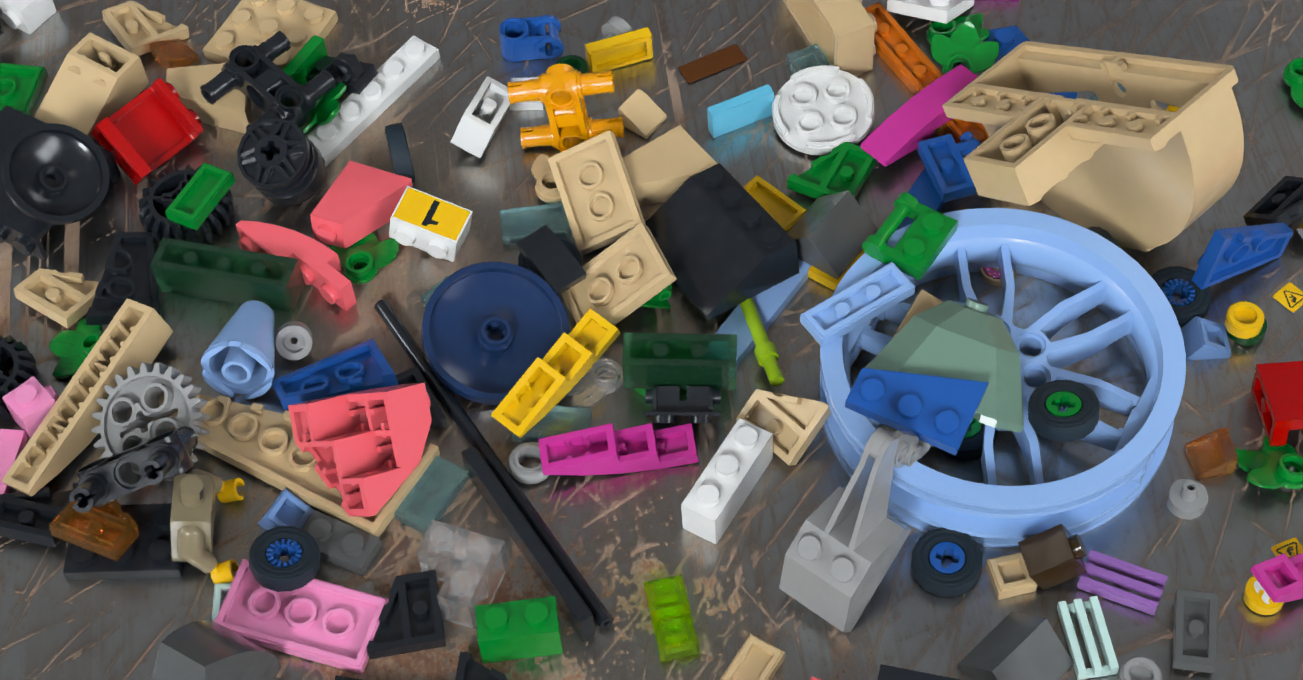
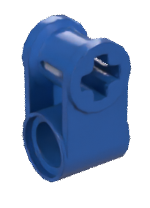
(527, 38)

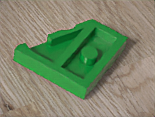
(837, 172)

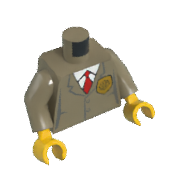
(194, 519)

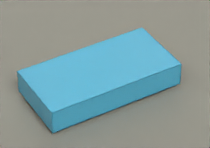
(740, 111)

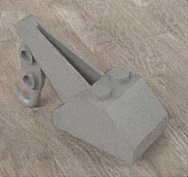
(850, 536)

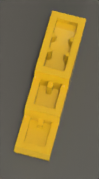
(555, 374)

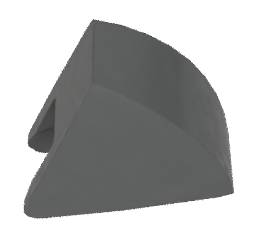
(212, 653)

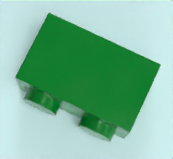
(518, 629)

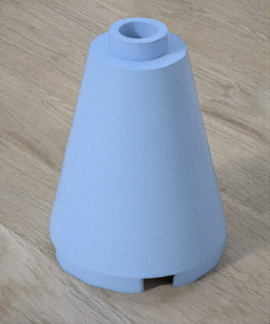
(243, 353)

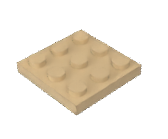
(260, 19)

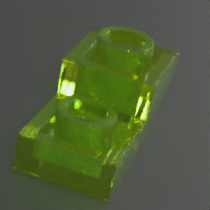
(671, 618)

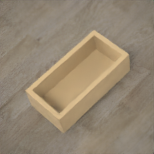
(840, 30)

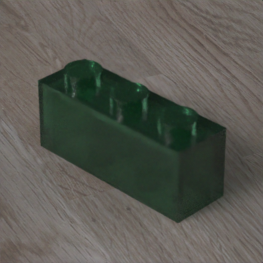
(679, 360)

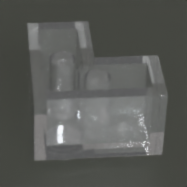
(467, 564)

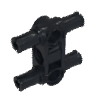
(266, 85)
(112, 476)

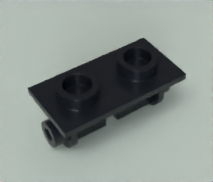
(668, 404)

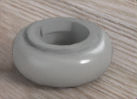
(520, 473)

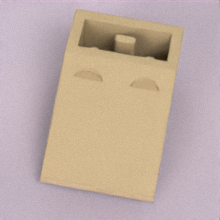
(92, 84)

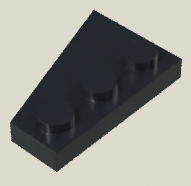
(125, 276)

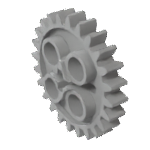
(142, 393)

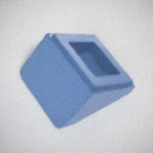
(1205, 340)
(286, 511)

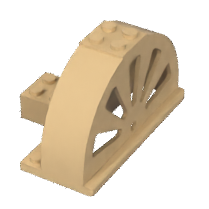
(1108, 159)

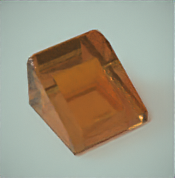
(173, 53)
(1212, 454)

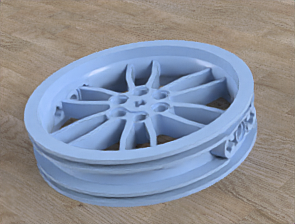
(1100, 278)

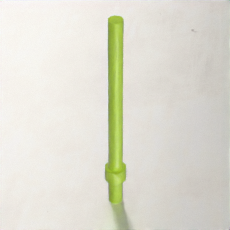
(765, 350)

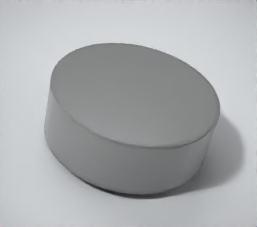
(1140, 669)

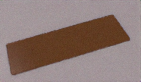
(712, 63)

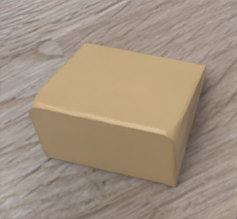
(641, 114)

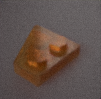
(100, 530)

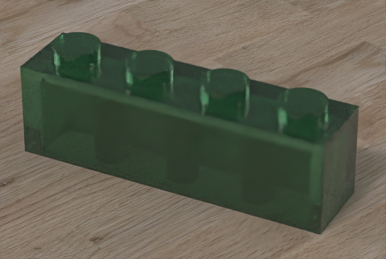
(227, 274)

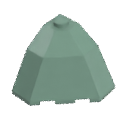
(962, 344)

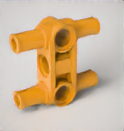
(563, 94)

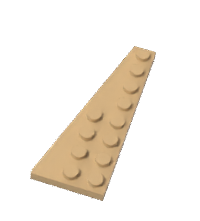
(266, 448)

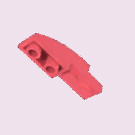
(317, 262)

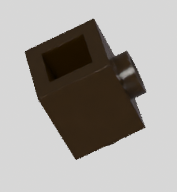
(1053, 556)

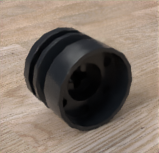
(281, 162)

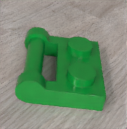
(920, 242)

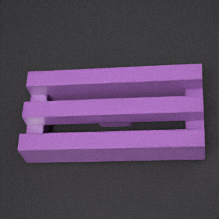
(1124, 576)

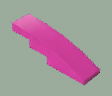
(916, 118)
(607, 451)

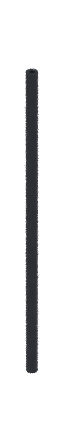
(477, 440)

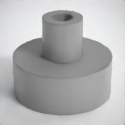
(615, 26)
(291, 347)
(1187, 499)

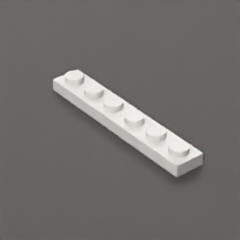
(363, 109)

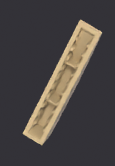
(130, 339)

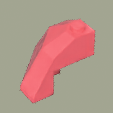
(365, 441)

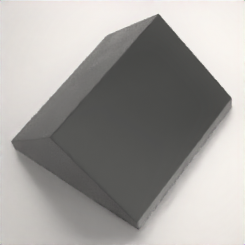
(832, 233)
(1018, 650)

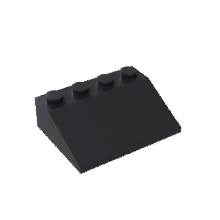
(721, 242)

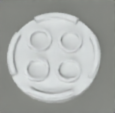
(822, 110)

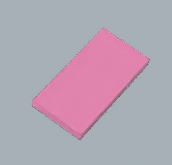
(312, 622)

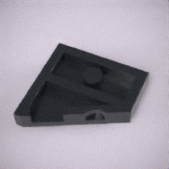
(29, 516)

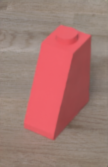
(357, 204)

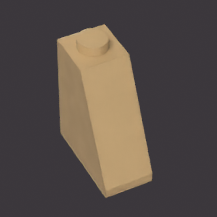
(229, 112)
(665, 165)

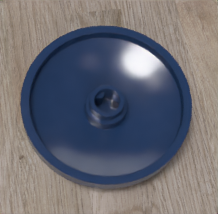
(490, 328)

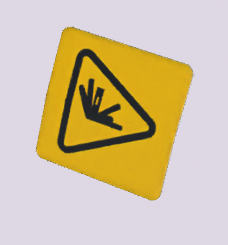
(1290, 297)
(1290, 547)

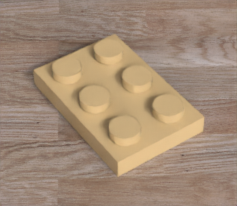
(596, 192)
(621, 277)

